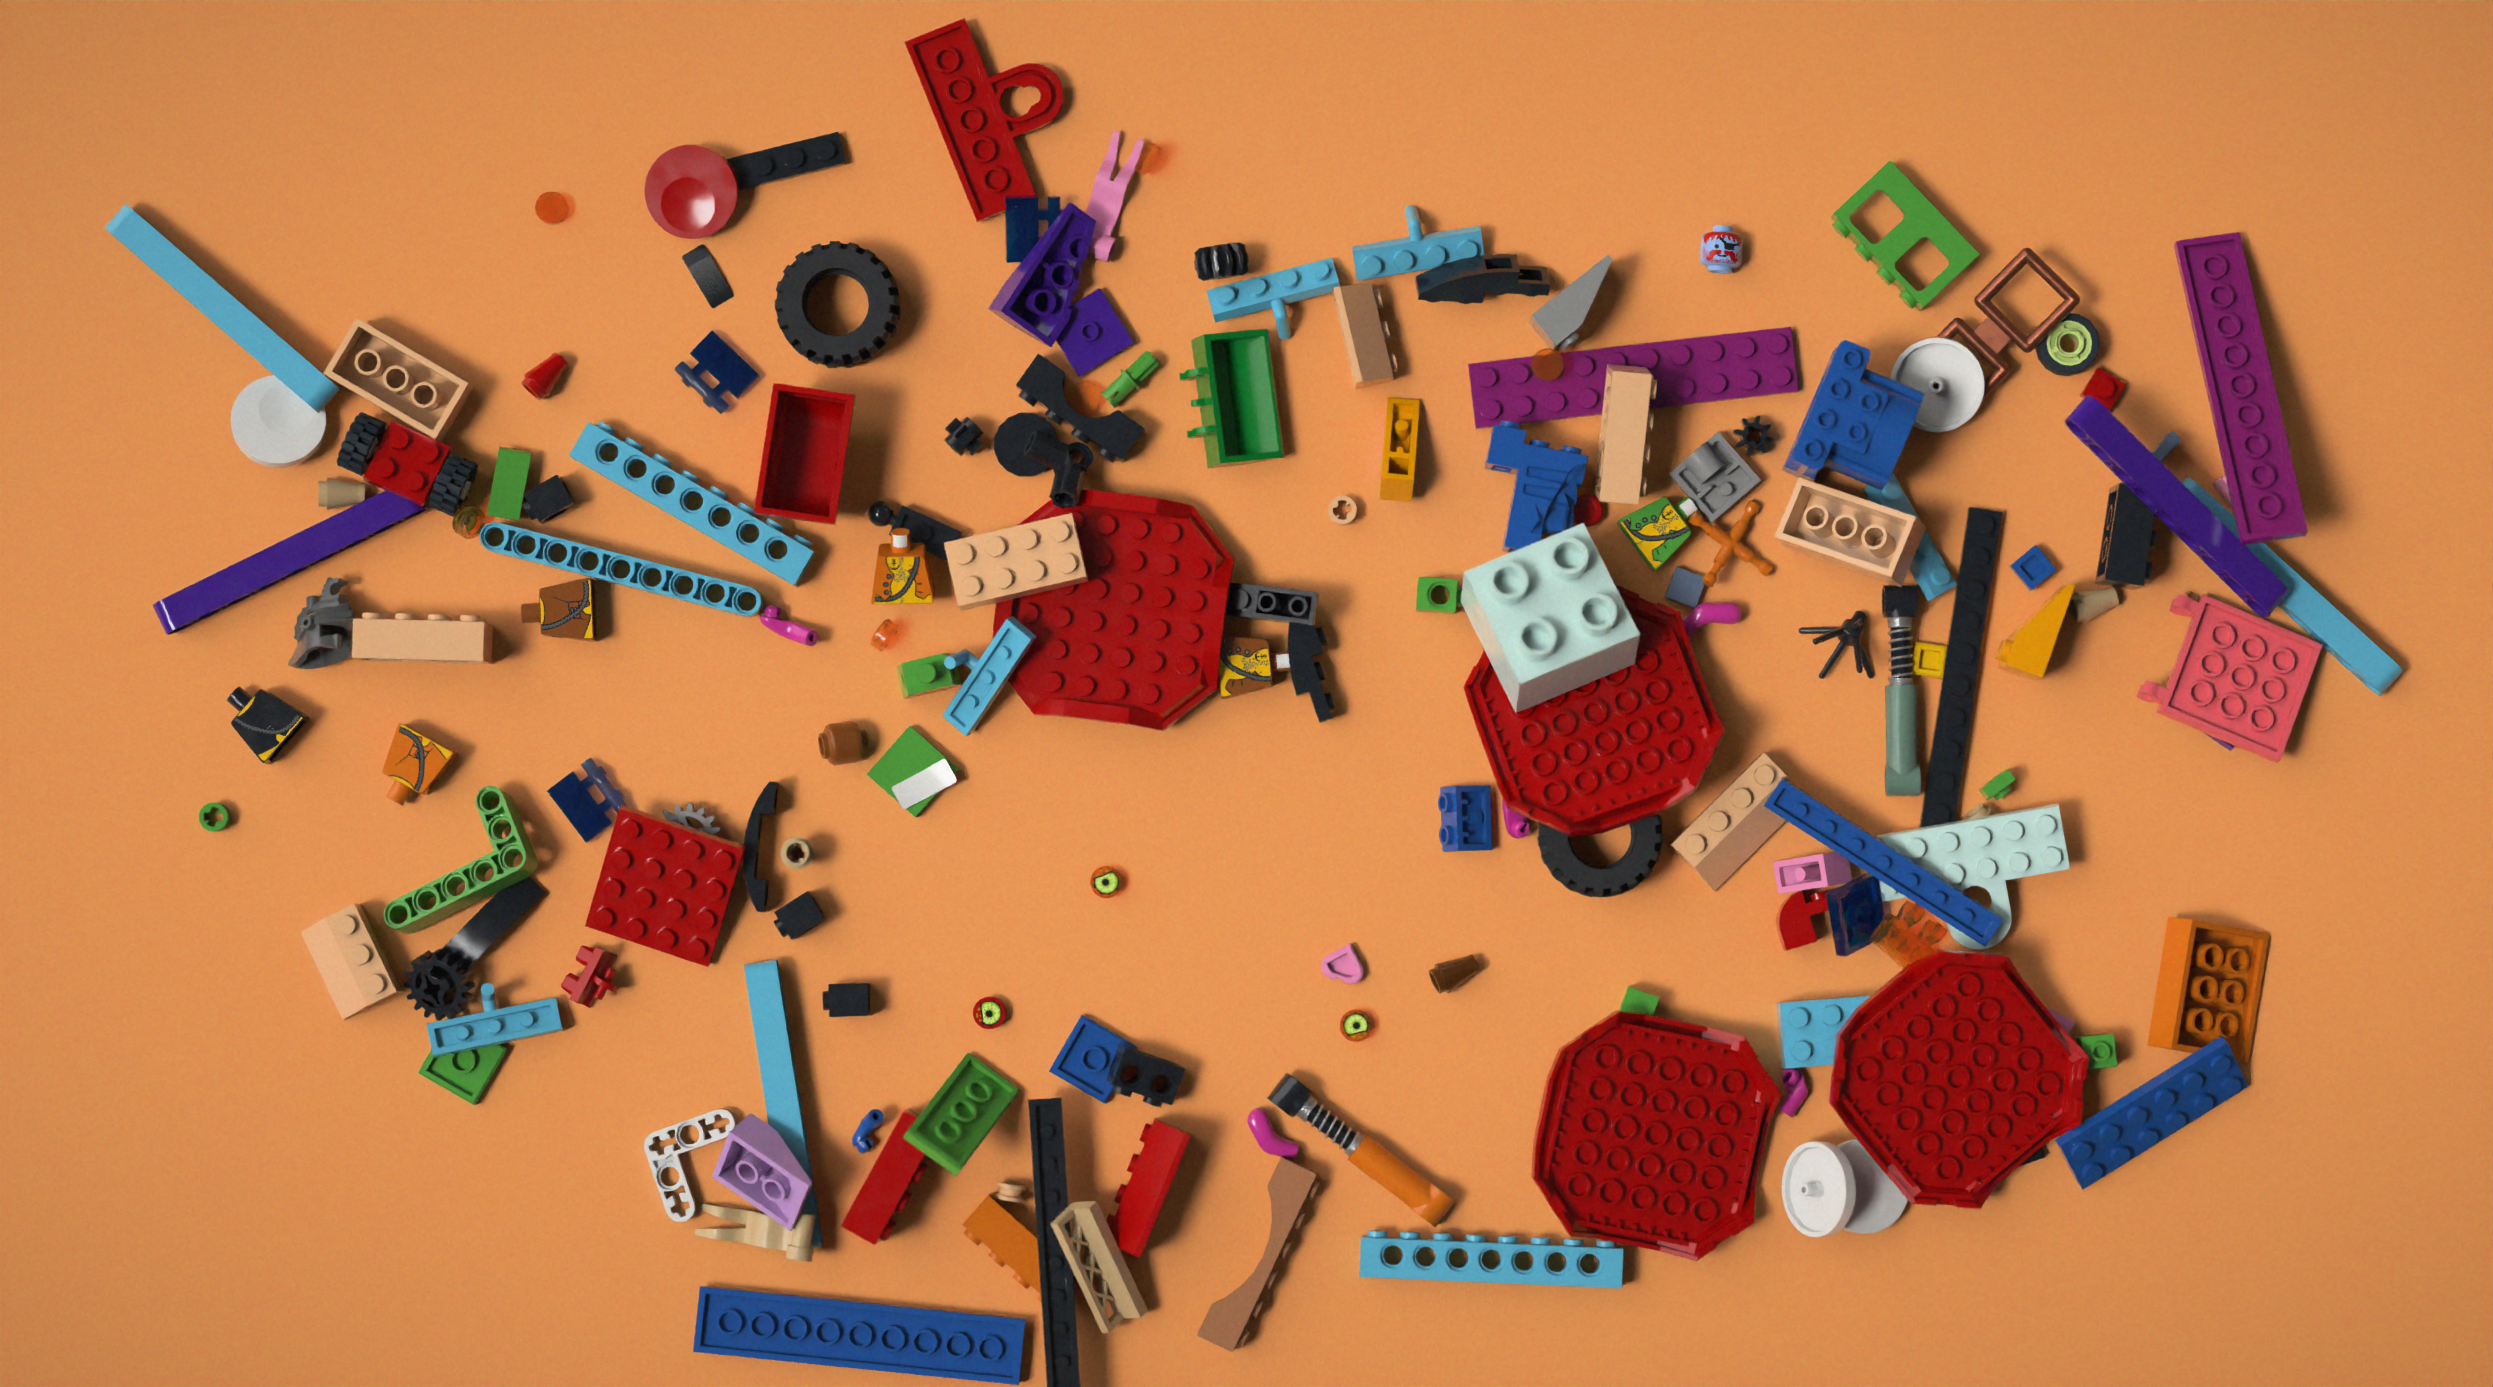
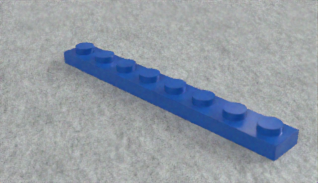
(1883, 862)

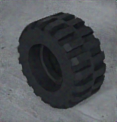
(837, 260)
(1603, 880)

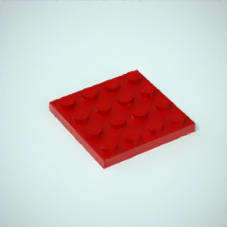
(665, 885)

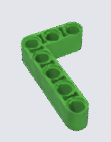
(472, 873)

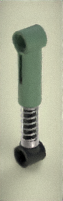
(1901, 699)

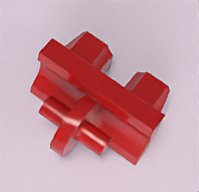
(595, 977)

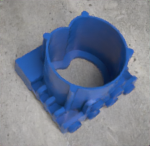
(1854, 421)

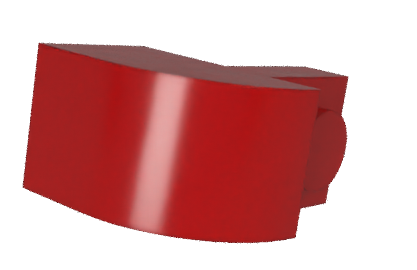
(1794, 919)

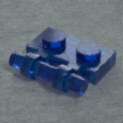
(1022, 223)
(724, 365)
(579, 804)

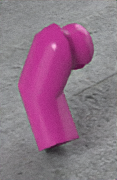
(1796, 1090)

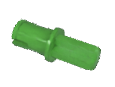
(1130, 378)

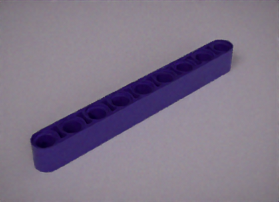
(2176, 506)
(283, 560)

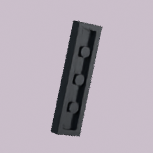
(788, 161)

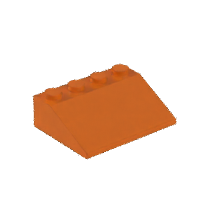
(2207, 987)

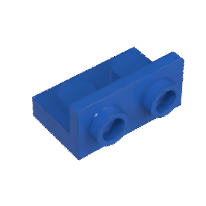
(1465, 818)

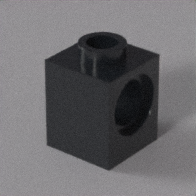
(548, 500)
(799, 916)
(847, 1000)

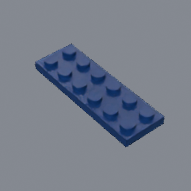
(2151, 1112)

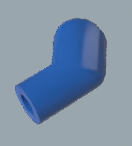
(866, 1127)

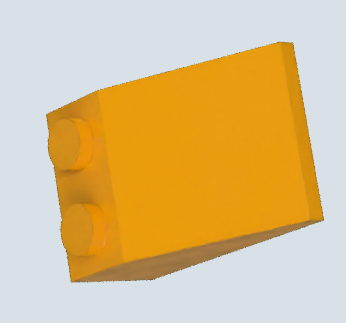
(2031, 644)

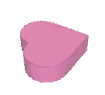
(1343, 965)

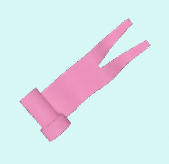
(1108, 198)

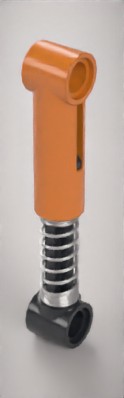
(1364, 1152)

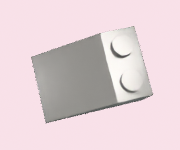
(1564, 314)

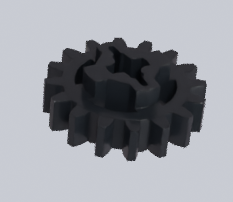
(439, 984)

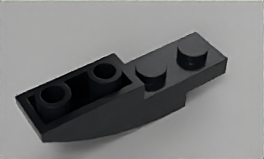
(1470, 277)
(1272, 604)
(1303, 644)

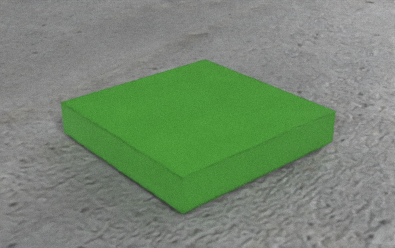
(904, 759)
(464, 1072)

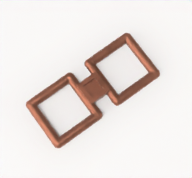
(1998, 329)

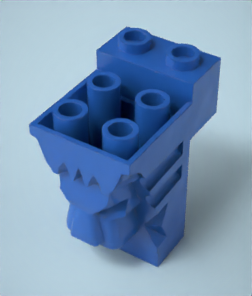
(1542, 487)

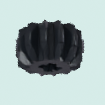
(1221, 261)

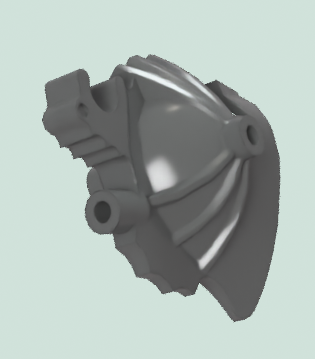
(324, 629)

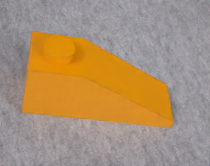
(1399, 449)

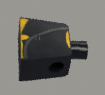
(265, 722)

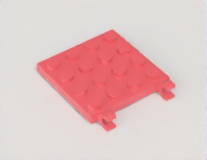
(2236, 677)

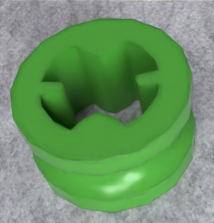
(220, 825)

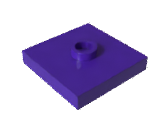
(1092, 333)

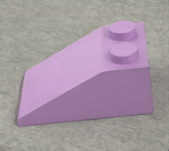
(763, 1171)

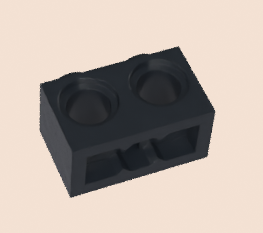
(1147, 1069)

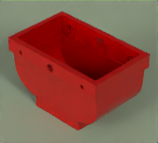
(804, 454)

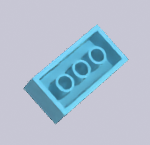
(1811, 1028)

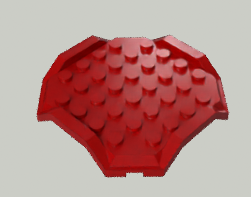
(1144, 628)
(1609, 746)
(1955, 1077)
(1653, 1133)

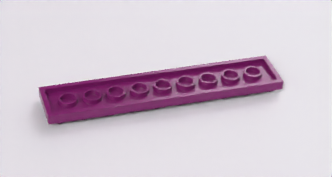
(1684, 370)
(2240, 389)

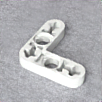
(672, 1159)

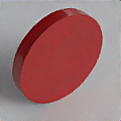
(691, 191)

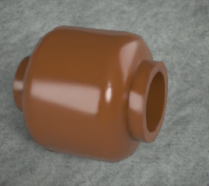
(842, 743)

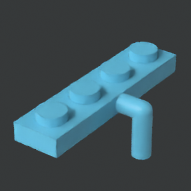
(1416, 251)
(1274, 292)
(1927, 563)
(987, 674)
(493, 1025)

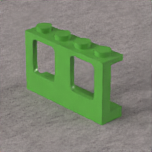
(1919, 222)

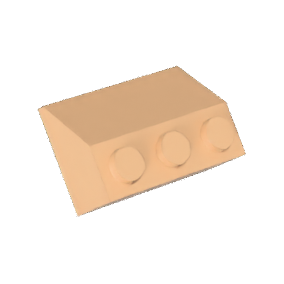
(1364, 334)
(351, 960)

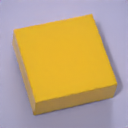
(1928, 660)

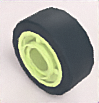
(2085, 351)

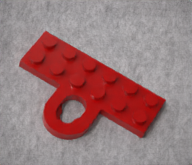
(971, 114)

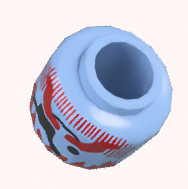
(1721, 250)

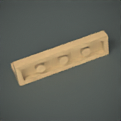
(1102, 1259)

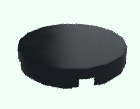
(1011, 442)

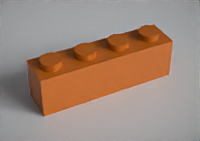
(1008, 1240)

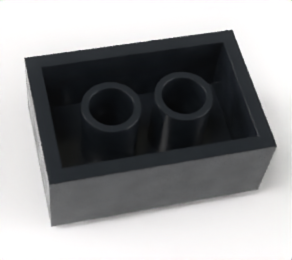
(2125, 540)

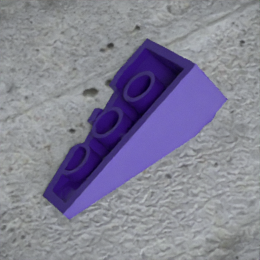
(1043, 285)

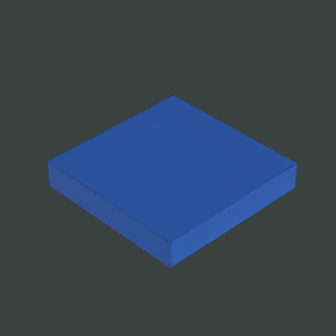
(1088, 1057)

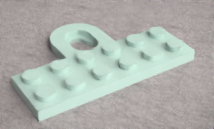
(1985, 855)

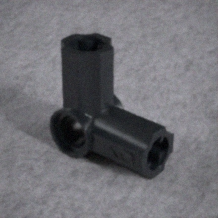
(1068, 463)

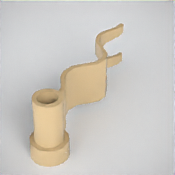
(763, 1231)

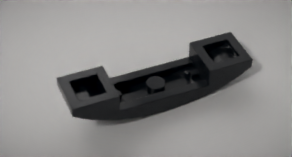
(765, 804)
(493, 921)

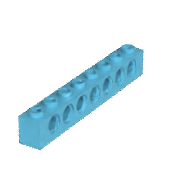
(589, 452)
(1606, 1275)

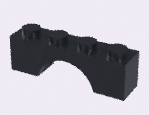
(1114, 433)

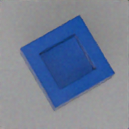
(2032, 568)

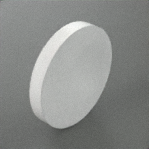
(1947, 376)
(275, 424)
(1818, 1189)
(1877, 1198)

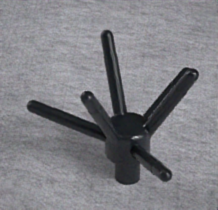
(1849, 635)

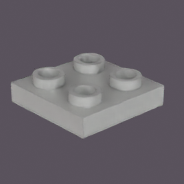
(1714, 477)

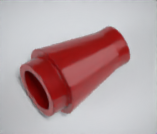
(544, 376)

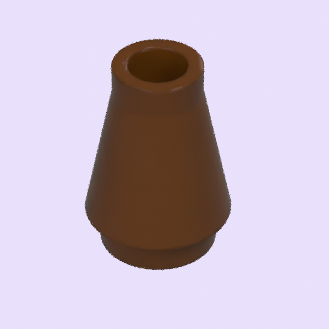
(1452, 973)

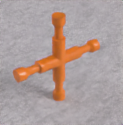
(1730, 543)

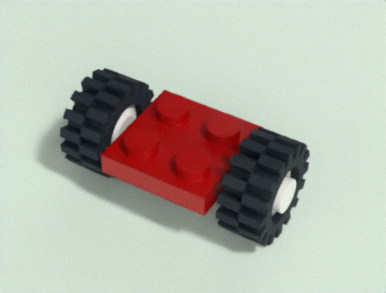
(407, 463)

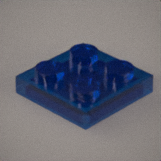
(1855, 913)

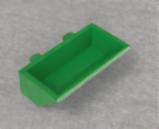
(1236, 398)

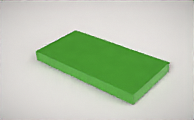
(961, 1114)

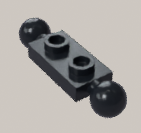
(922, 528)

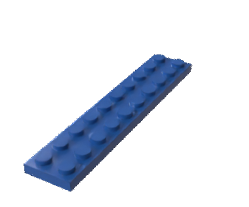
(859, 1335)

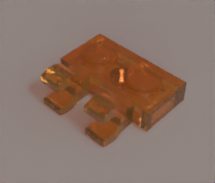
(1900, 942)

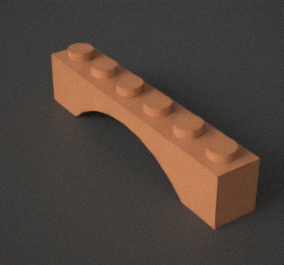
(1229, 1315)

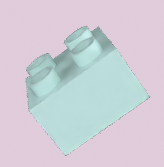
(1549, 617)

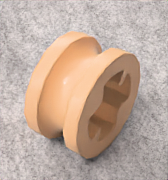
(1334, 504)
(1010, 1192)

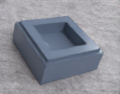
(2166, 446)
(1685, 587)

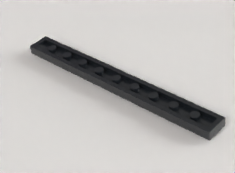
(1960, 667)
(1054, 1268)

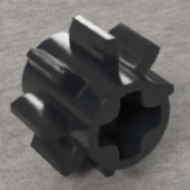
(964, 436)
(1750, 446)

